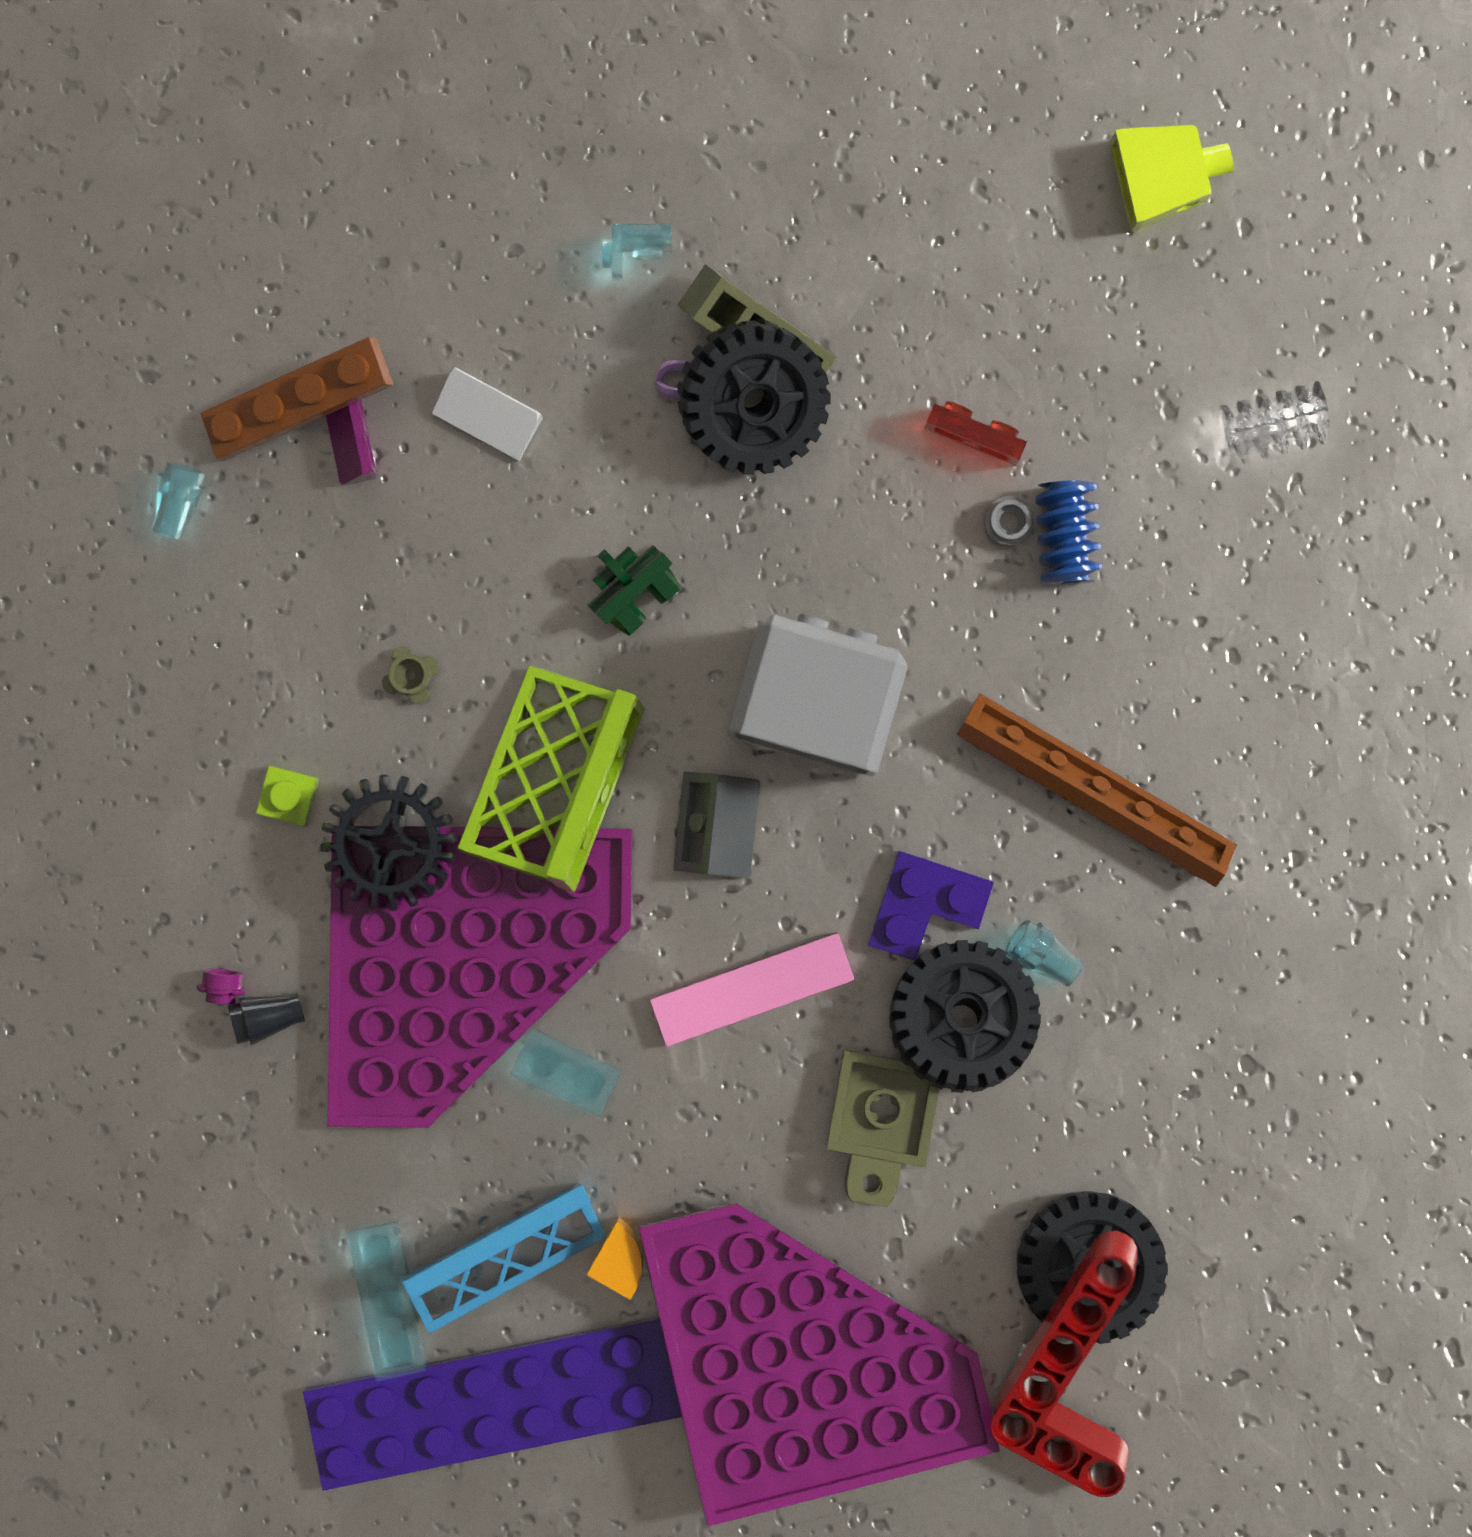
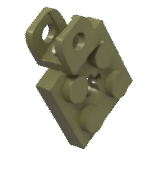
(875, 1145)

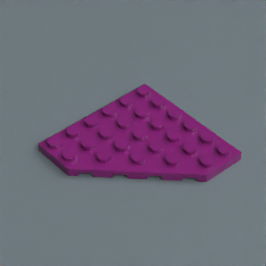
(454, 982)
(800, 1371)

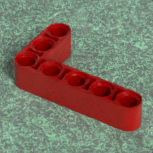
(1058, 1363)

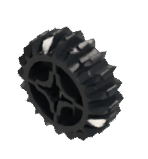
(393, 819)

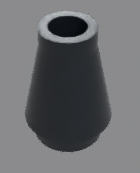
(264, 1016)

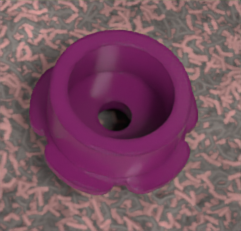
(221, 985)

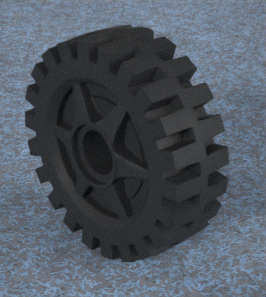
(731, 368)
(959, 1055)
(1061, 1239)

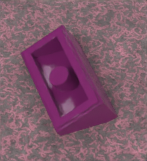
(351, 444)

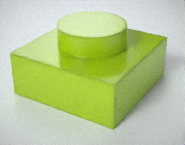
(287, 796)

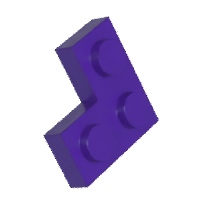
(923, 889)

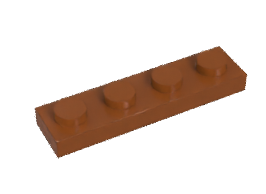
(297, 398)

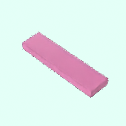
(752, 989)

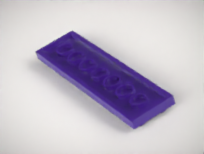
(492, 1403)

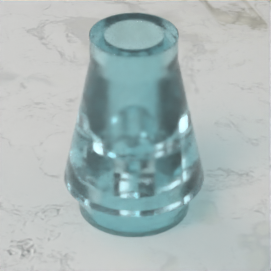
(177, 498)
(1043, 953)

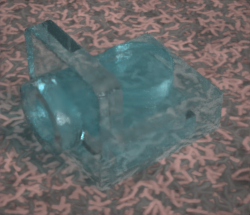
(643, 240)

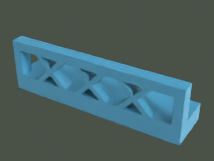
(496, 1241)

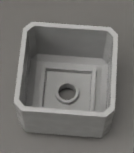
(819, 693)

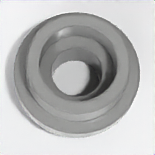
(1012, 505)

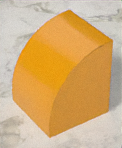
(619, 1260)

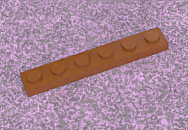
(1097, 790)

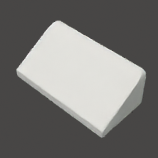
(487, 414)

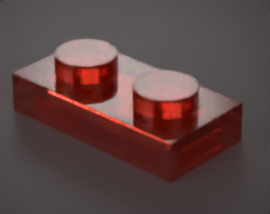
(996, 440)

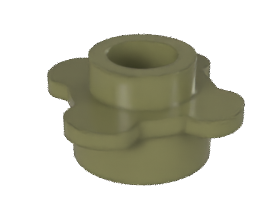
(402, 663)

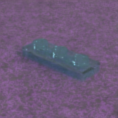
(385, 1304)

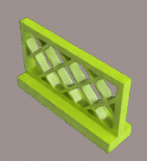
(590, 794)

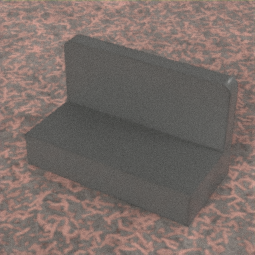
(716, 824)

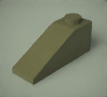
(719, 302)

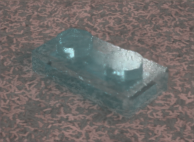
(566, 1072)

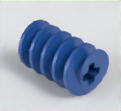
(1067, 532)

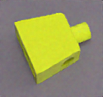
(1165, 171)

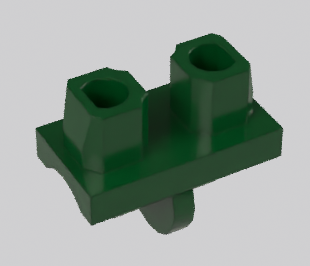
(647, 572)

